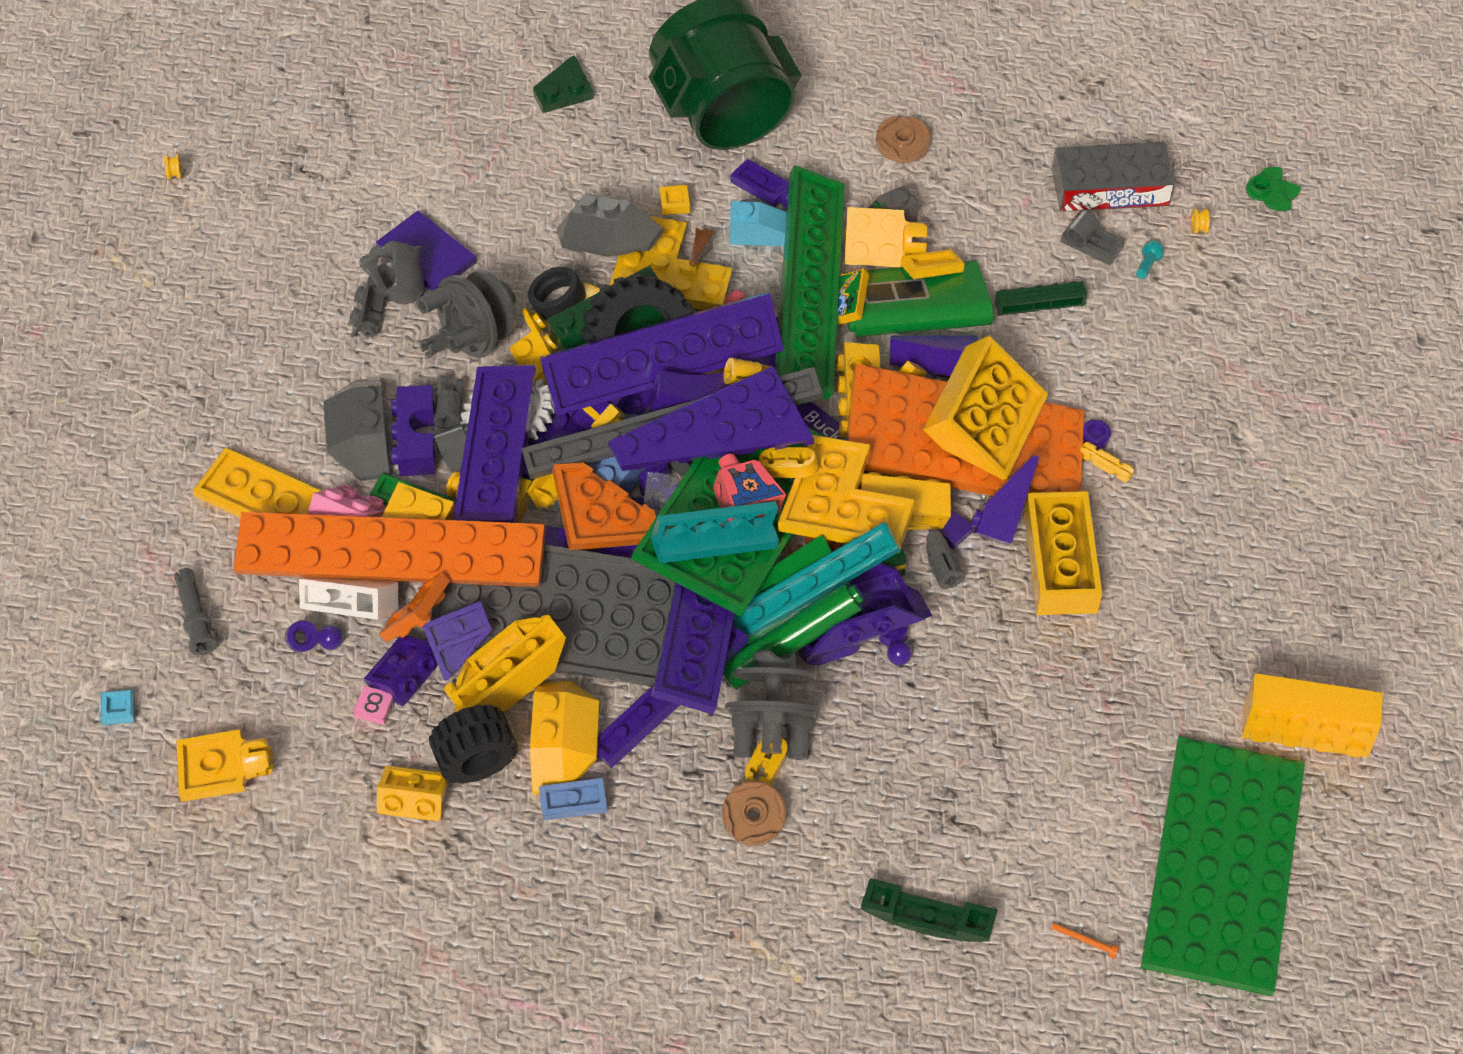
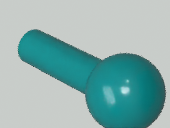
(1151, 251)

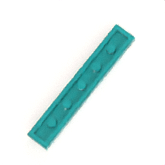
(818, 580)

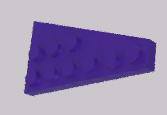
(732, 420)

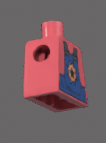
(745, 484)

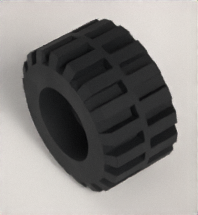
(473, 744)

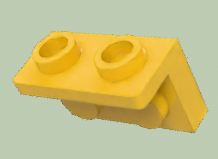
(411, 793)

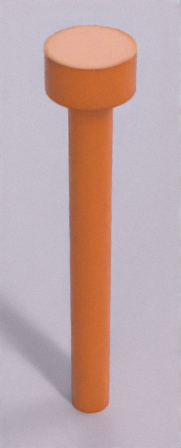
(1113, 951)

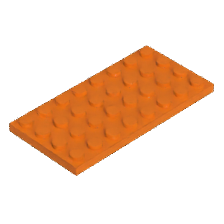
(893, 408)

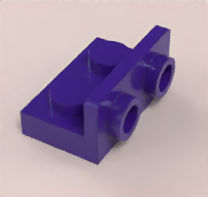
(403, 669)

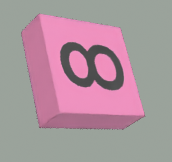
(373, 705)

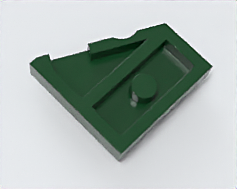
(563, 87)

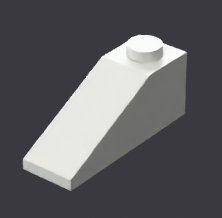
(349, 596)

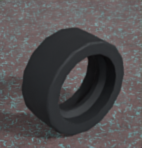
(550, 281)

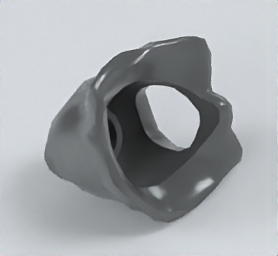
(398, 280)

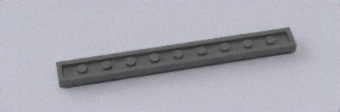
(593, 443)

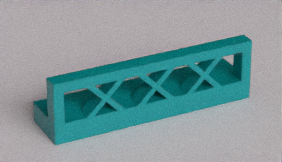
(715, 535)

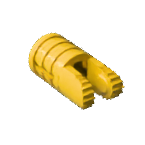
(738, 369)

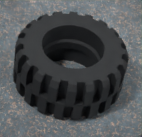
(628, 293)

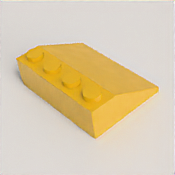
(986, 408)

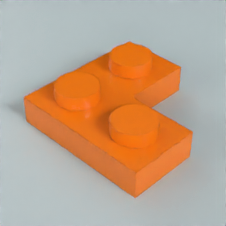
(417, 611)

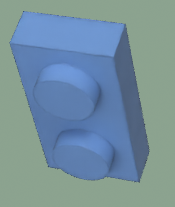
(572, 799)

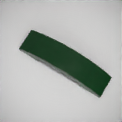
(928, 916)

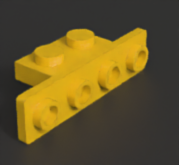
(534, 344)

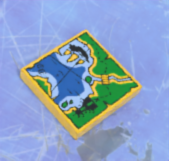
(851, 296)

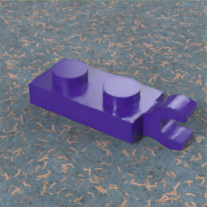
(761, 183)

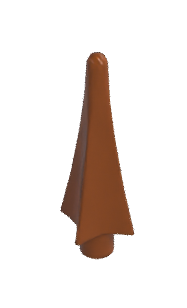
(701, 244)

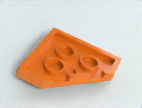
(597, 510)

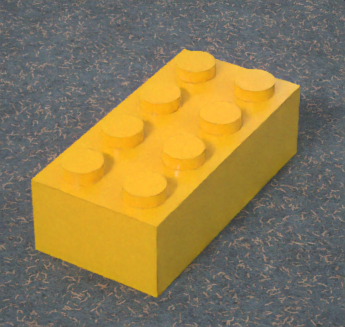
(1062, 553)
(1312, 715)

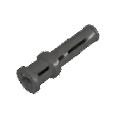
(196, 622)

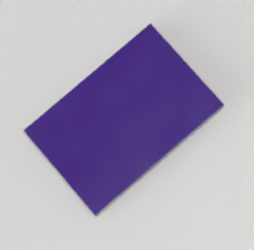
(441, 253)

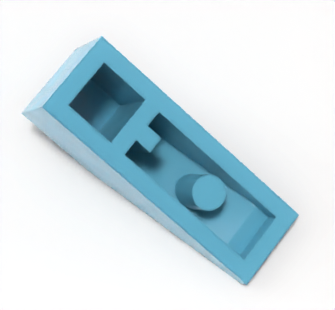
(756, 224)

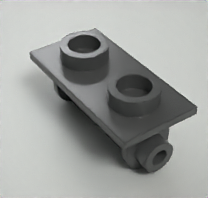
(362, 317)

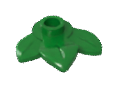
(1272, 189)

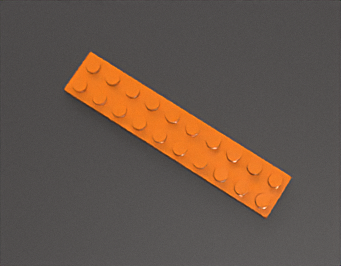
(390, 549)

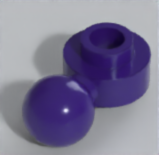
(329, 637)
(898, 651)

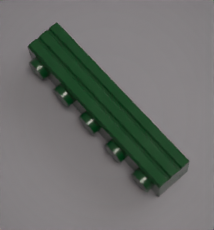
(1040, 298)

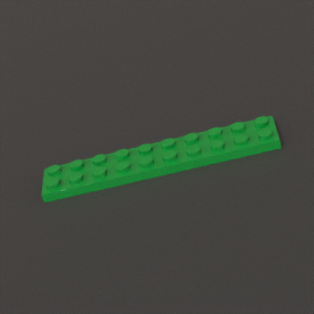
(811, 276)

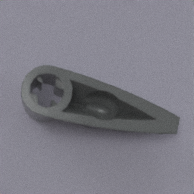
(451, 446)

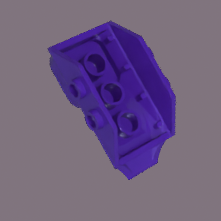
(886, 608)

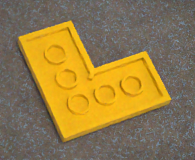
(701, 284)
(833, 504)

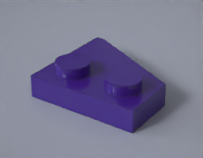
(457, 636)

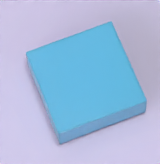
(117, 707)

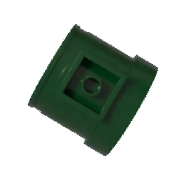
(723, 72)

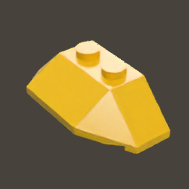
(510, 664)
(562, 733)

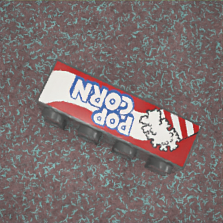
(1112, 176)

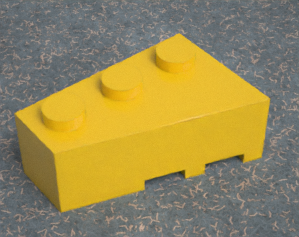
(931, 498)

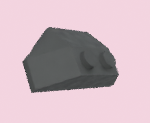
(607, 227)
(358, 429)

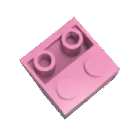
(345, 502)

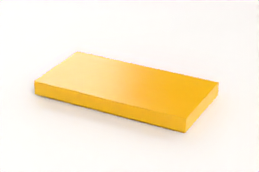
(249, 486)

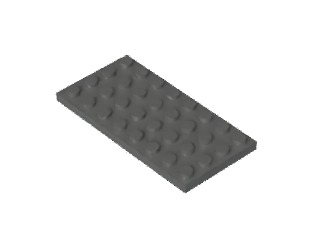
(601, 603)

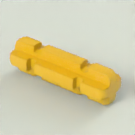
(1107, 462)

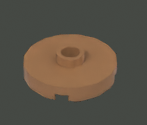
(903, 139)
(758, 797)

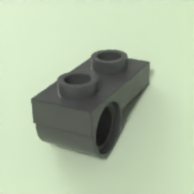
(1087, 237)

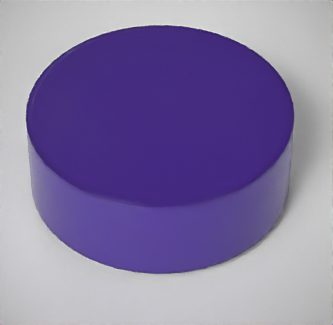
(1097, 433)

